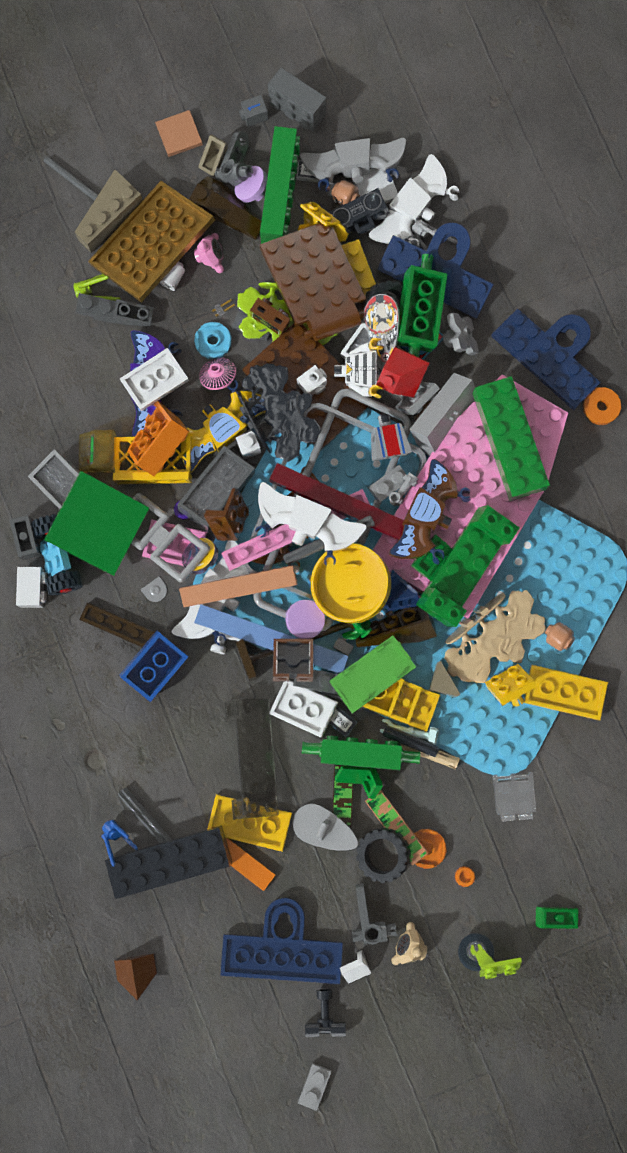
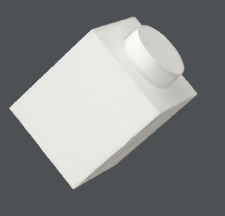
(248, 445)

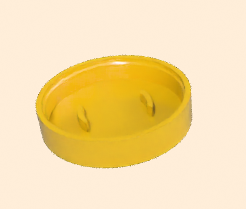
(353, 587)

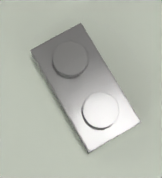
(388, 483)
(314, 1086)

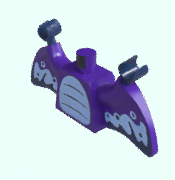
(145, 349)

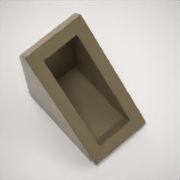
(213, 155)
(442, 682)

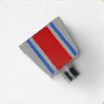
(388, 440)

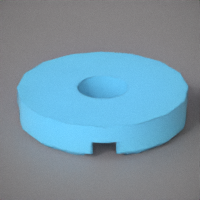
(220, 348)

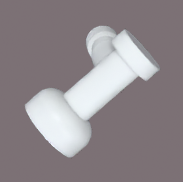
(221, 649)

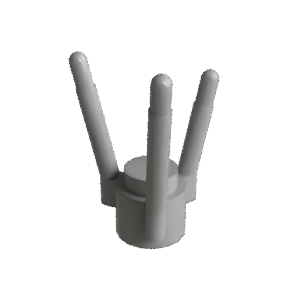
(422, 229)

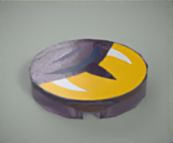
(209, 560)

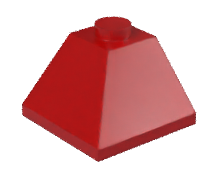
(402, 373)

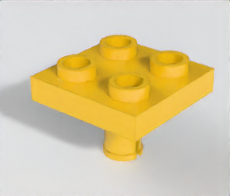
(511, 685)

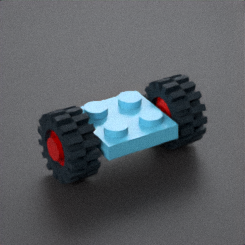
(55, 561)

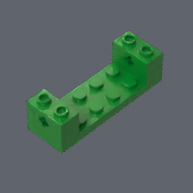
(466, 565)

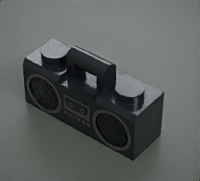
(361, 210)

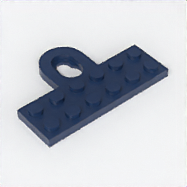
(463, 289)
(547, 359)
(282, 957)

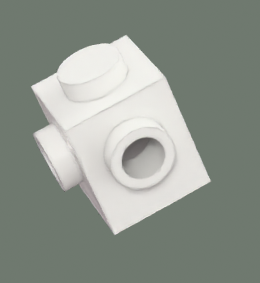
(312, 381)

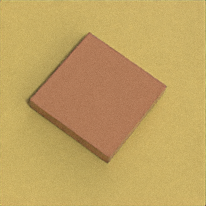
(178, 133)

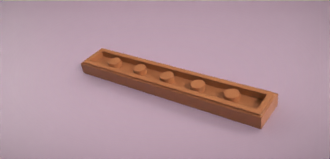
(238, 586)

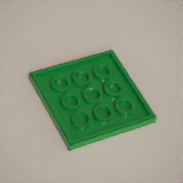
(96, 523)

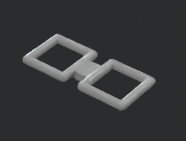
(162, 539)

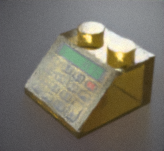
(97, 451)

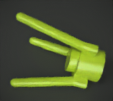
(84, 287)

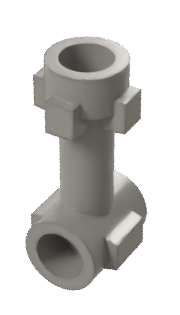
(396, 498)

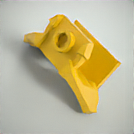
(314, 213)

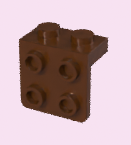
(230, 522)

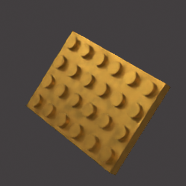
(151, 241)

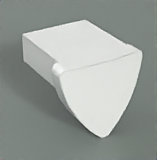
(356, 969)

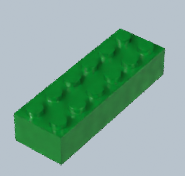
(280, 184)
(510, 438)

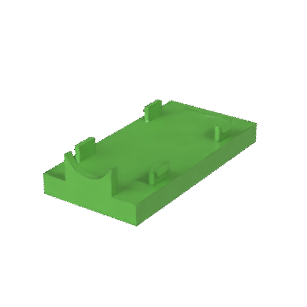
(372, 674)

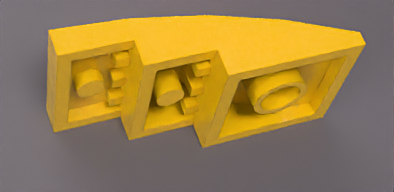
(406, 704)

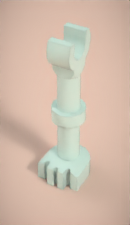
(431, 736)

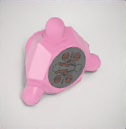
(210, 252)

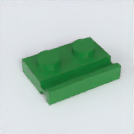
(425, 564)

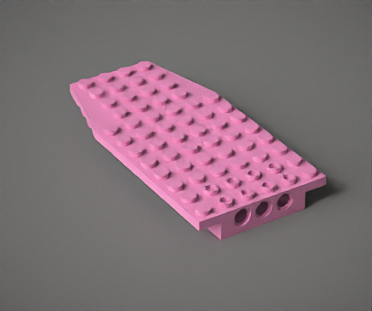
(473, 466)

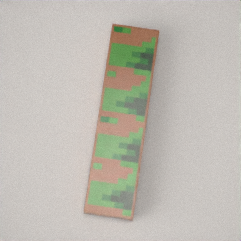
(392, 819)

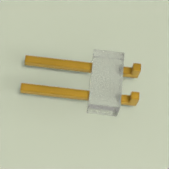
(218, 308)

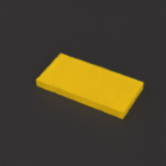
(566, 692)
(259, 831)

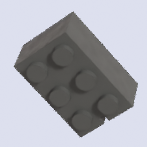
(296, 99)

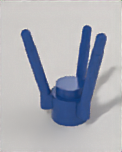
(114, 832)

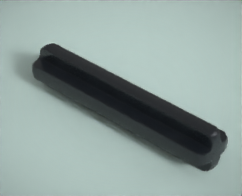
(411, 741)

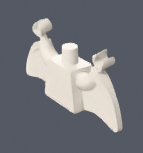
(414, 203)

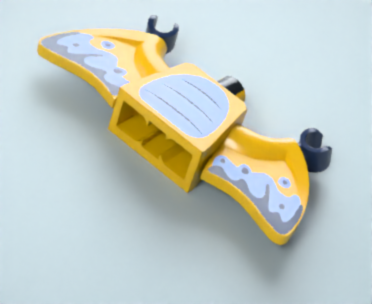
(220, 427)

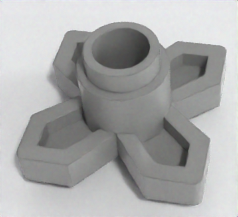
(460, 334)

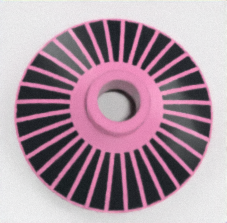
(217, 373)

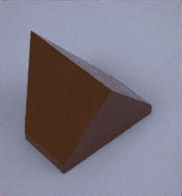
(136, 973)

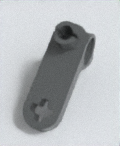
(232, 167)
(383, 930)

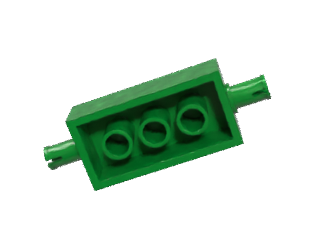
(421, 307)
(361, 754)

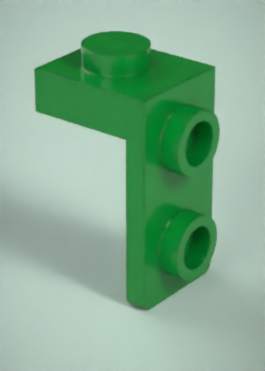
(361, 775)

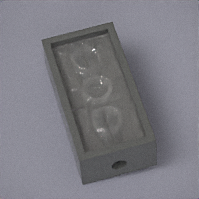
(214, 486)

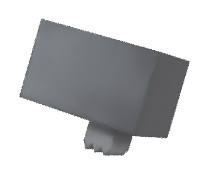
(342, 646)

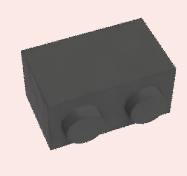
(25, 541)

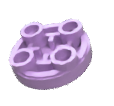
(252, 187)
(304, 619)

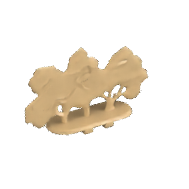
(499, 638)

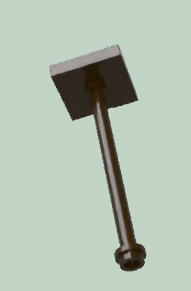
(250, 659)

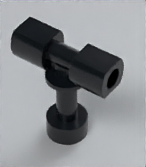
(325, 1024)

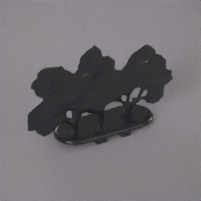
(283, 411)

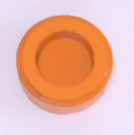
(464, 876)

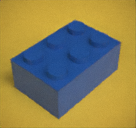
(153, 666)

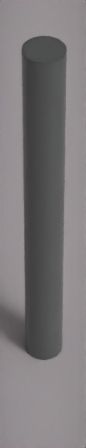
(71, 178)

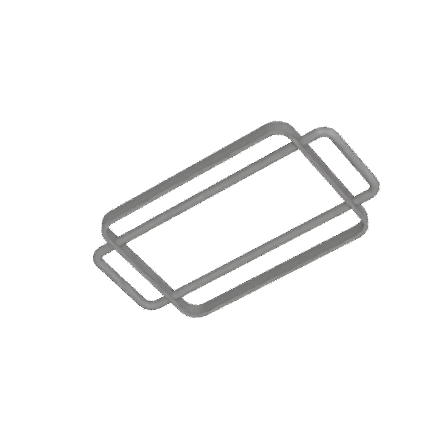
(333, 412)

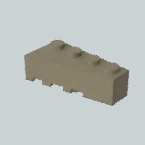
(108, 211)

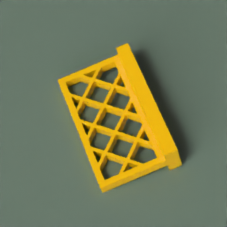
(142, 477)

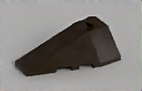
(226, 207)
(405, 624)

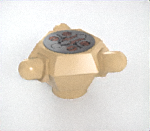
(409, 946)

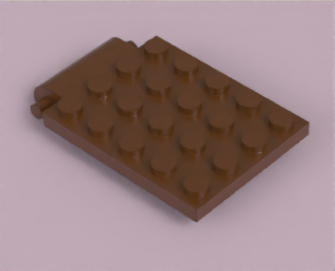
(315, 280)

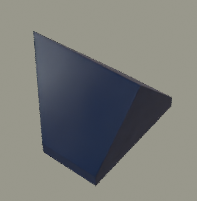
(401, 594)

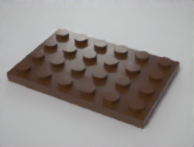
(299, 356)

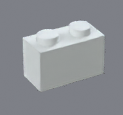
(30, 587)

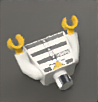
(361, 369)

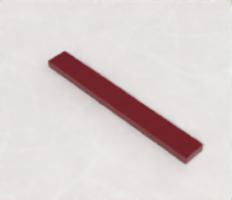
(335, 500)

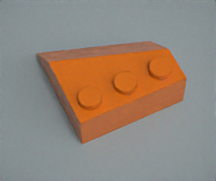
(157, 440)

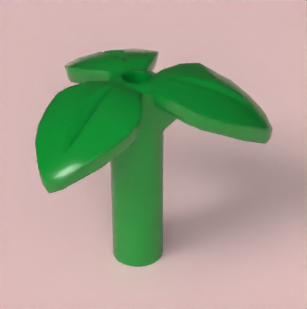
(360, 629)

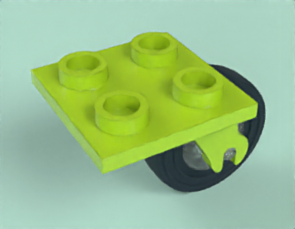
(477, 954)

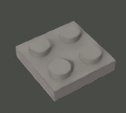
(413, 405)

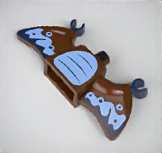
(426, 514)

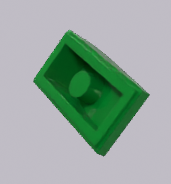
(557, 917)

